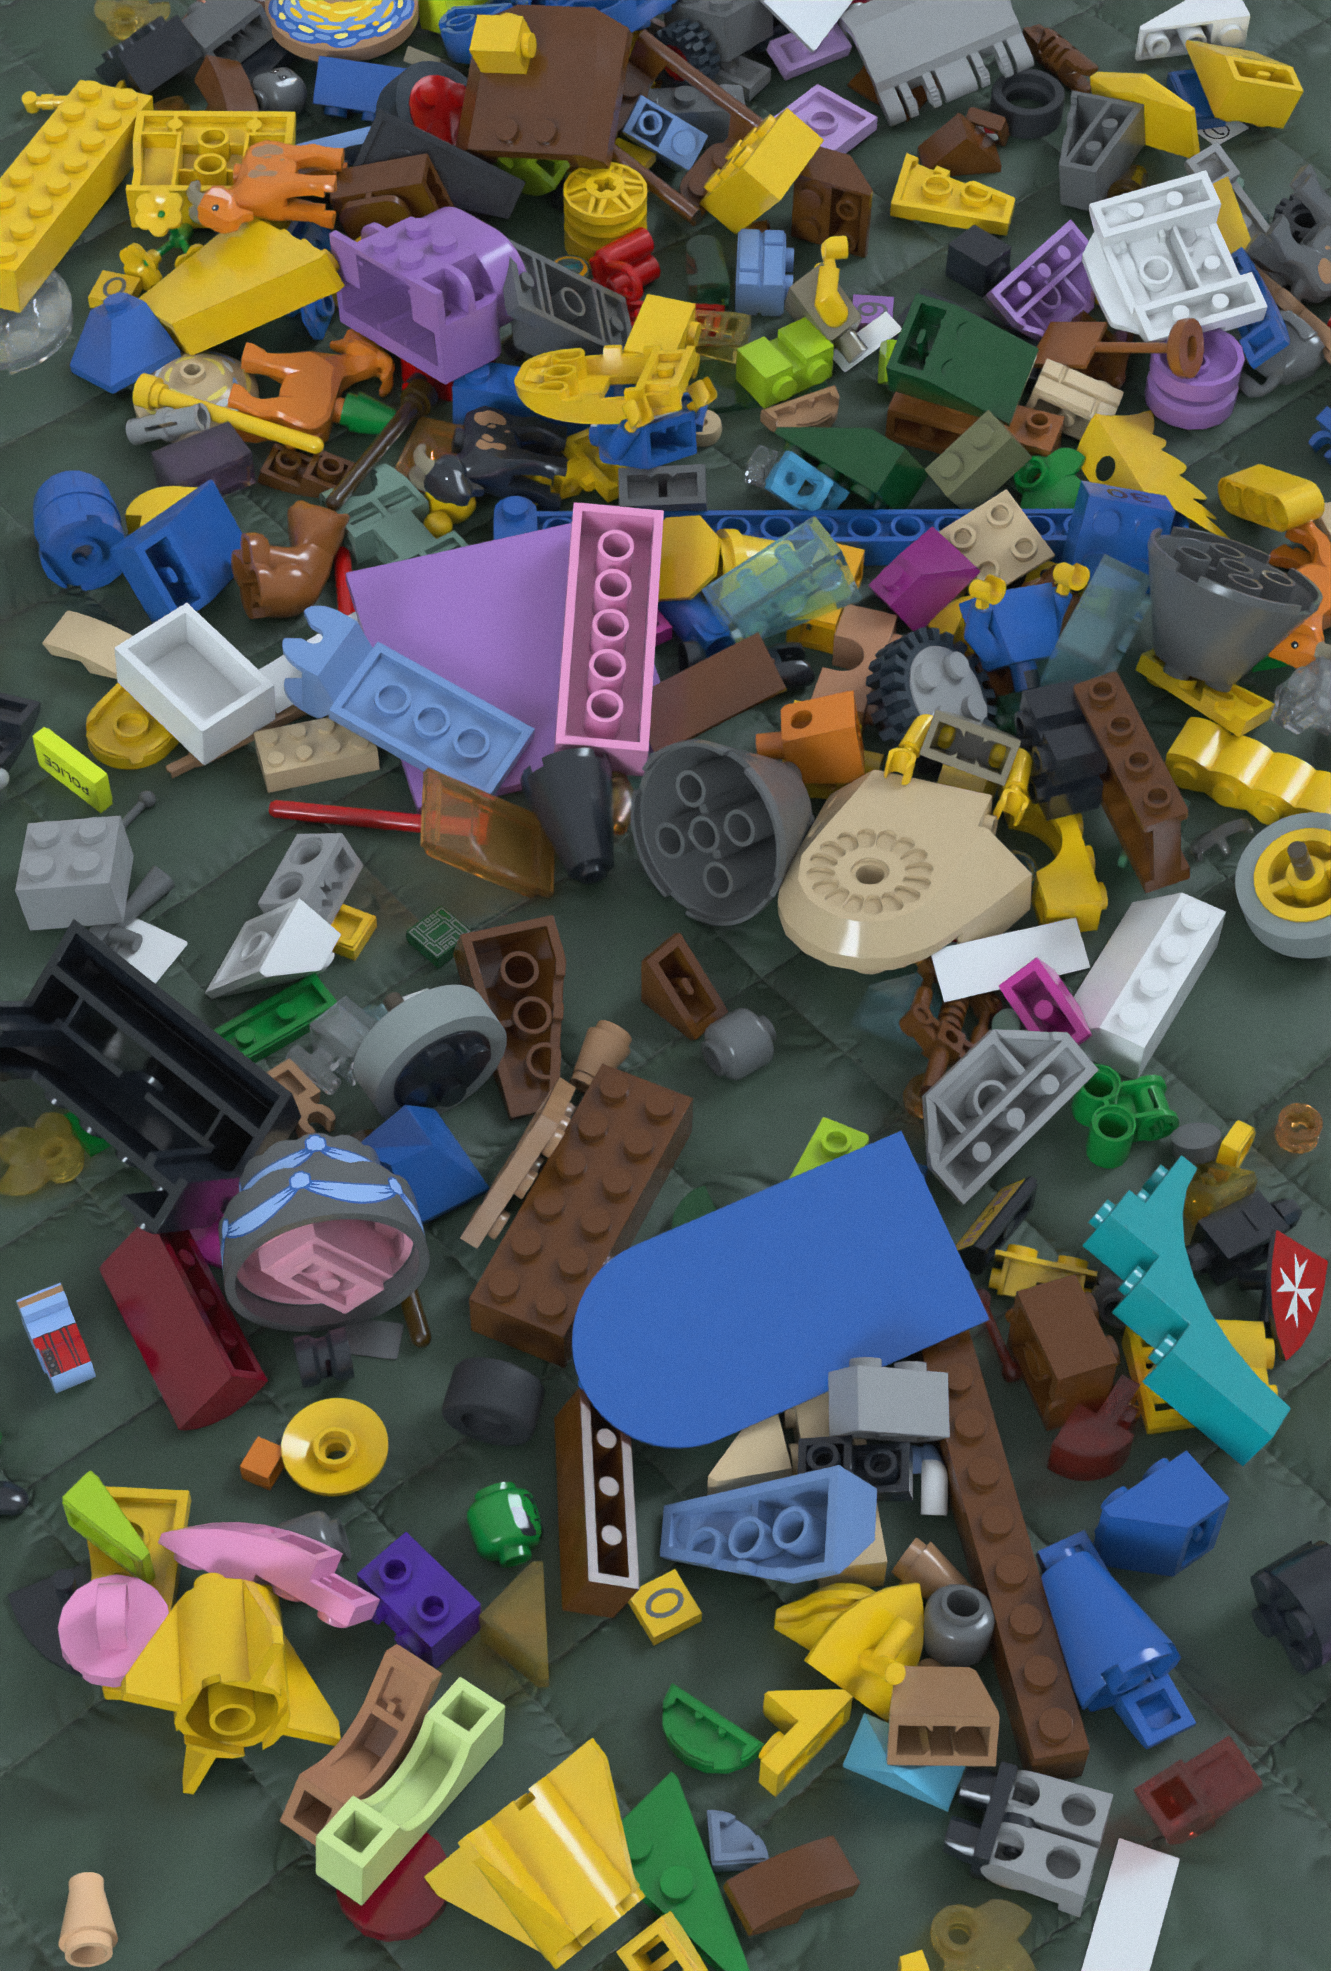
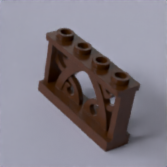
(1137, 785)

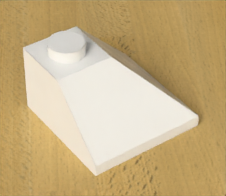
(276, 950)

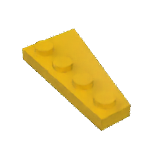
(150, 1514)

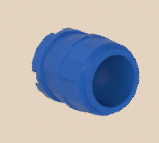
(75, 529)

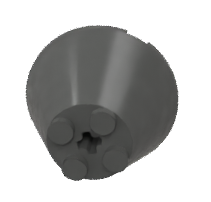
(1220, 605)
(718, 827)

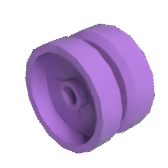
(1204, 398)

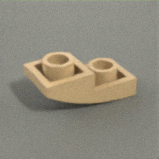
(87, 641)

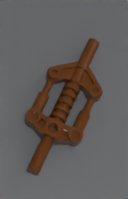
(942, 1037)

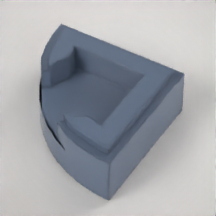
(732, 1843)

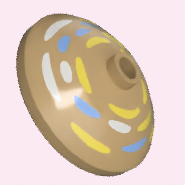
(204, 377)

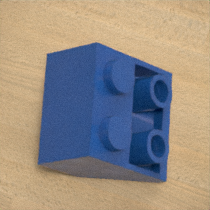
(1162, 1519)

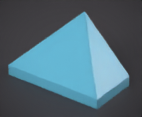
(927, 1783)

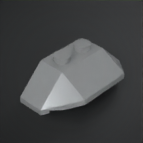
(997, 1103)

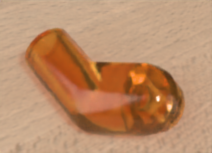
(621, 802)

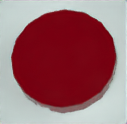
(403, 1900)

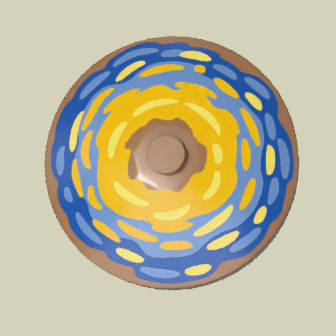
(341, 27)

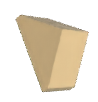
(752, 1458)

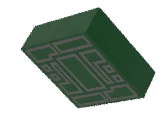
(436, 935)

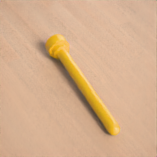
(152, 393)

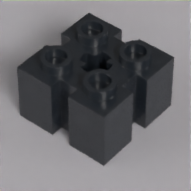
(1062, 751)

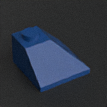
(121, 343)

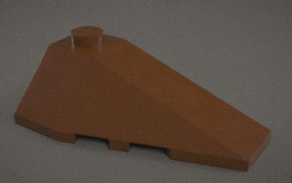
(521, 980)

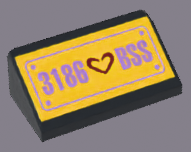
(996, 1224)

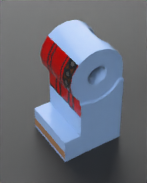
(56, 1337)

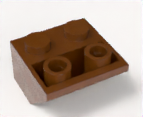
(832, 201)

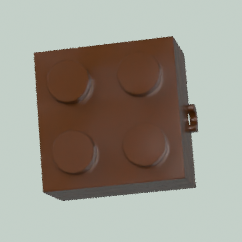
(1061, 1349)

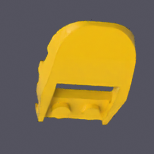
(574, 386)

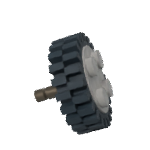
(923, 676)

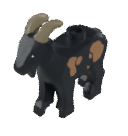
(492, 457)

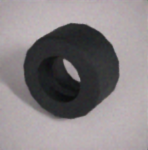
(493, 1401)

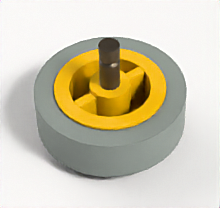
(1287, 885)

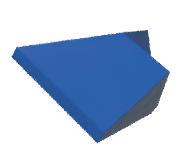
(429, 1158)

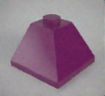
(923, 579)

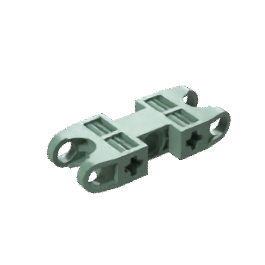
(390, 521)

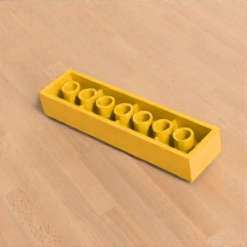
(63, 183)

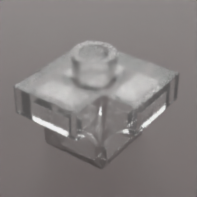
(1305, 699)

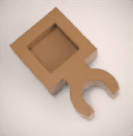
(306, 1097)

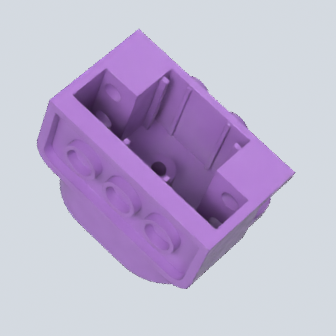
(428, 289)

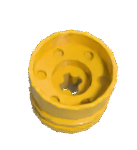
(602, 207)

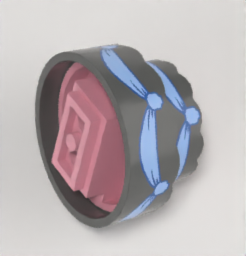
(320, 1236)

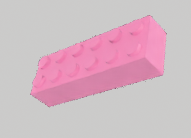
(610, 634)

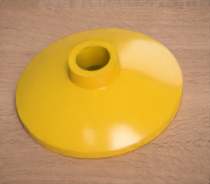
(332, 1427)

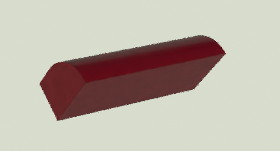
(182, 1327)

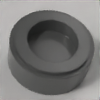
(1196, 1142)

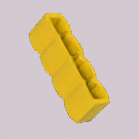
(1246, 773)

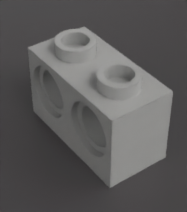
(317, 871)

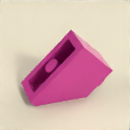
(1045, 1001)

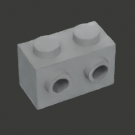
(888, 1402)

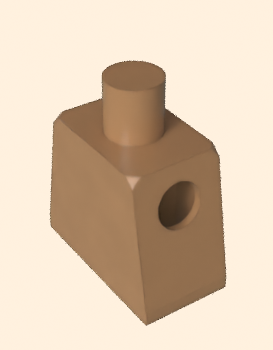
(942, 1718)

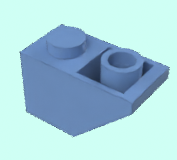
(665, 134)

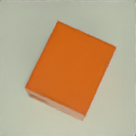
(262, 1463)

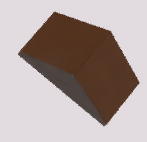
(960, 149)
(679, 988)

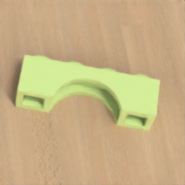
(377, 1832)

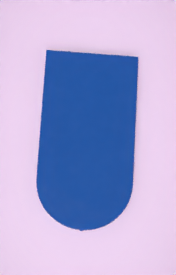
(769, 1298)

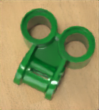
(1122, 1111)

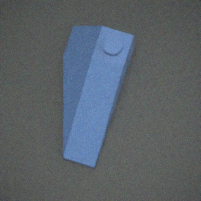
(777, 1528)

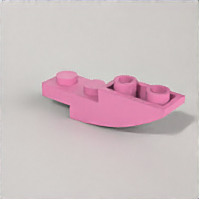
(275, 1557)

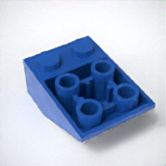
(181, 553)

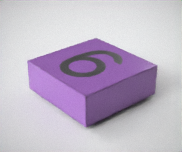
(872, 307)

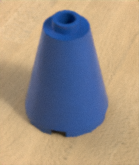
(1102, 1631)

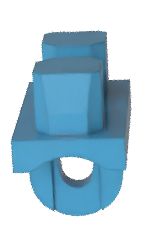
(788, 477)

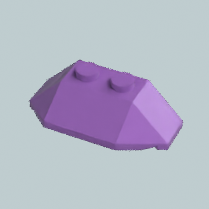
(1045, 286)

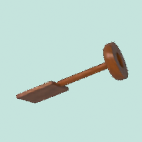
(1077, 341)

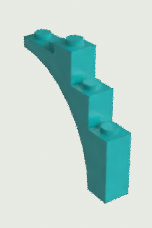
(1162, 1303)

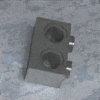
(664, 488)

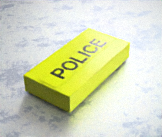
(73, 769)

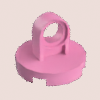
(109, 1626)

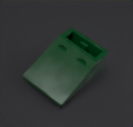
(959, 360)
(859, 462)

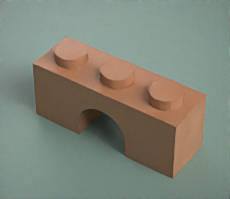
(856, 642)

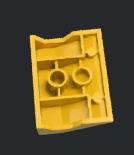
(199, 146)

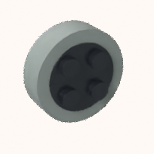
(429, 1050)

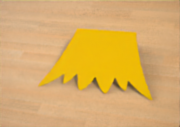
(1142, 463)

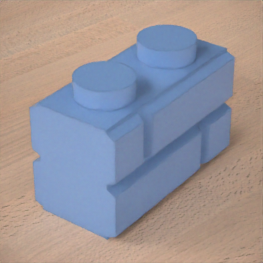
(761, 272)

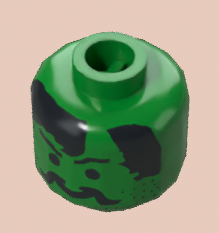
(505, 1524)

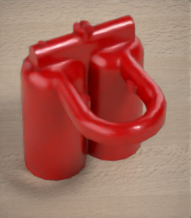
(626, 264)

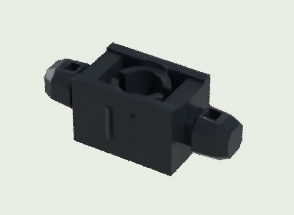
(1239, 1236)

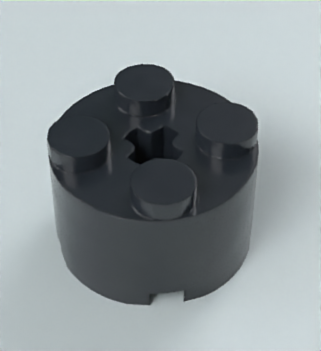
(1296, 1604)

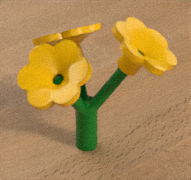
(159, 214)

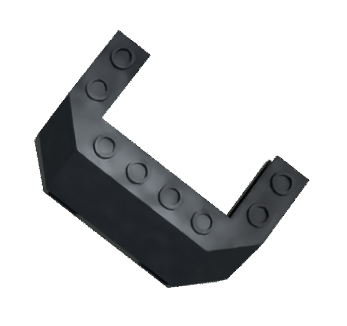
(132, 1054)

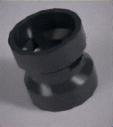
(323, 1357)

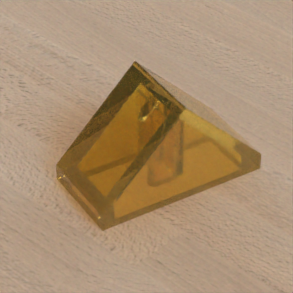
(1215, 1188)
(517, 1625)

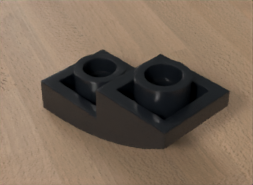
(881, 1465)

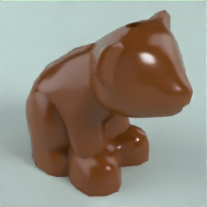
(289, 579)

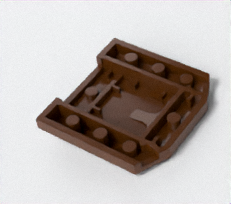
(564, 102)

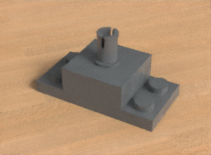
(559, 309)

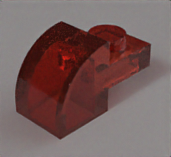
(1099, 1443)
(1195, 1793)

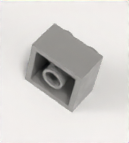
(74, 872)

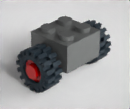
(715, 32)

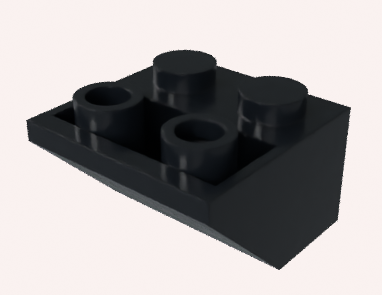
(150, 55)

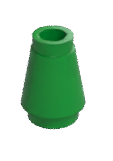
(365, 414)

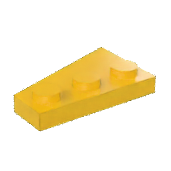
(941, 200)
(1234, 710)

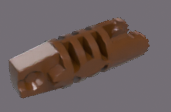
(1060, 57)

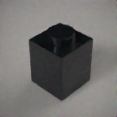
(978, 260)

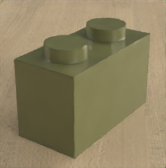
(978, 462)

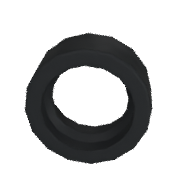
(1031, 85)

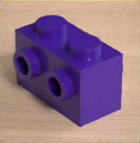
(420, 1601)

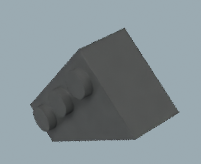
(1098, 146)

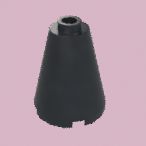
(575, 810)

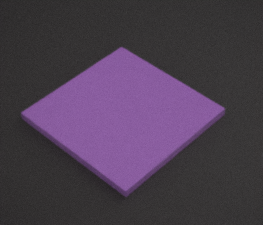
(482, 621)

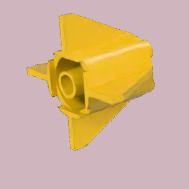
(228, 1675)
(548, 1863)

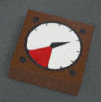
(991, 124)

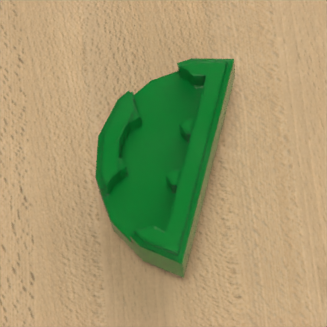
(705, 1737)

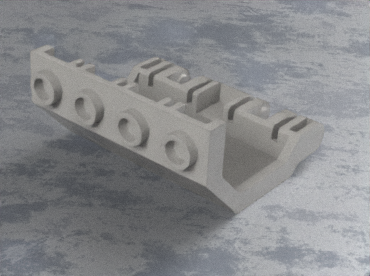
(922, 38)

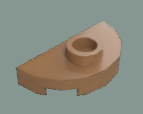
(810, 410)

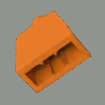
(820, 739)

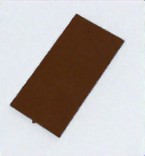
(713, 692)

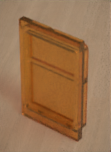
(485, 836)

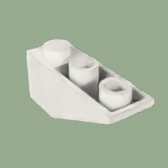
(1195, 20)

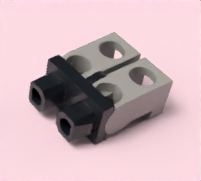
(1034, 1833)

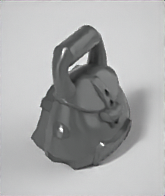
(1290, 364)

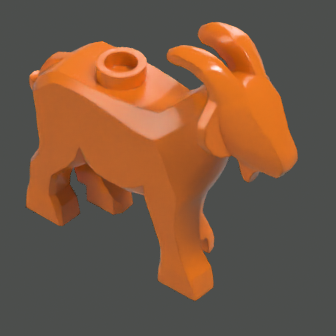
(310, 384)

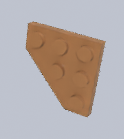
(521, 1166)

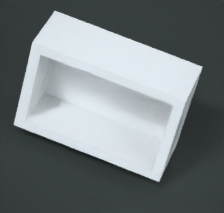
(195, 683)

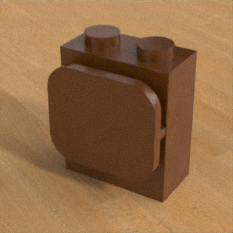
(387, 193)

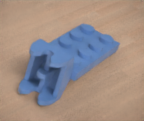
(401, 704)

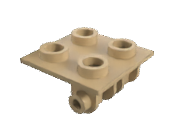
(999, 540)

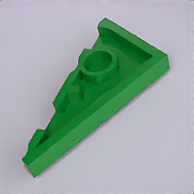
(677, 1874)

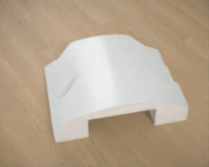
(1165, 260)

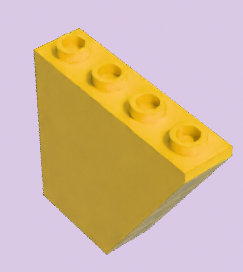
(240, 285)

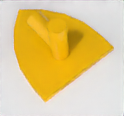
(872, 1644)

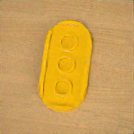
(125, 733)

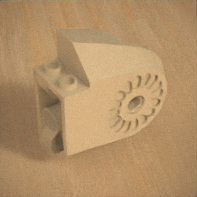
(900, 875)

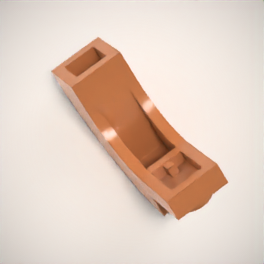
(370, 1747)

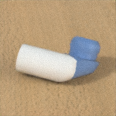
(933, 1479)

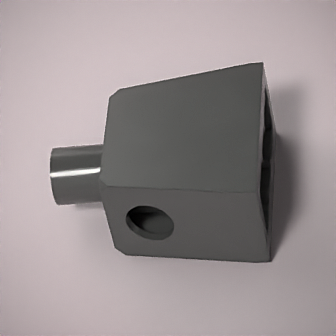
(228, 27)

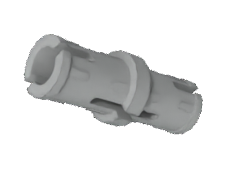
(188, 420)

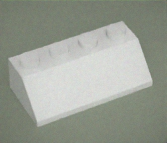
(1145, 978)

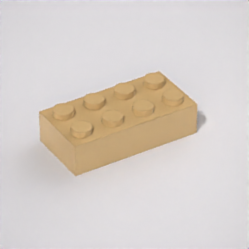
(312, 754)

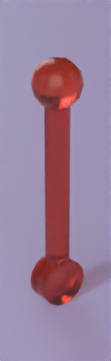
(1011, 1371)

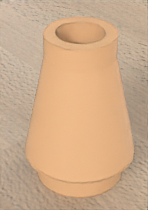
(87, 1925)

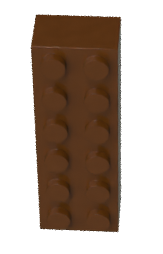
(581, 1212)

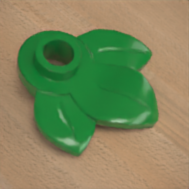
(1057, 483)

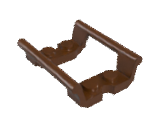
(644, 65)

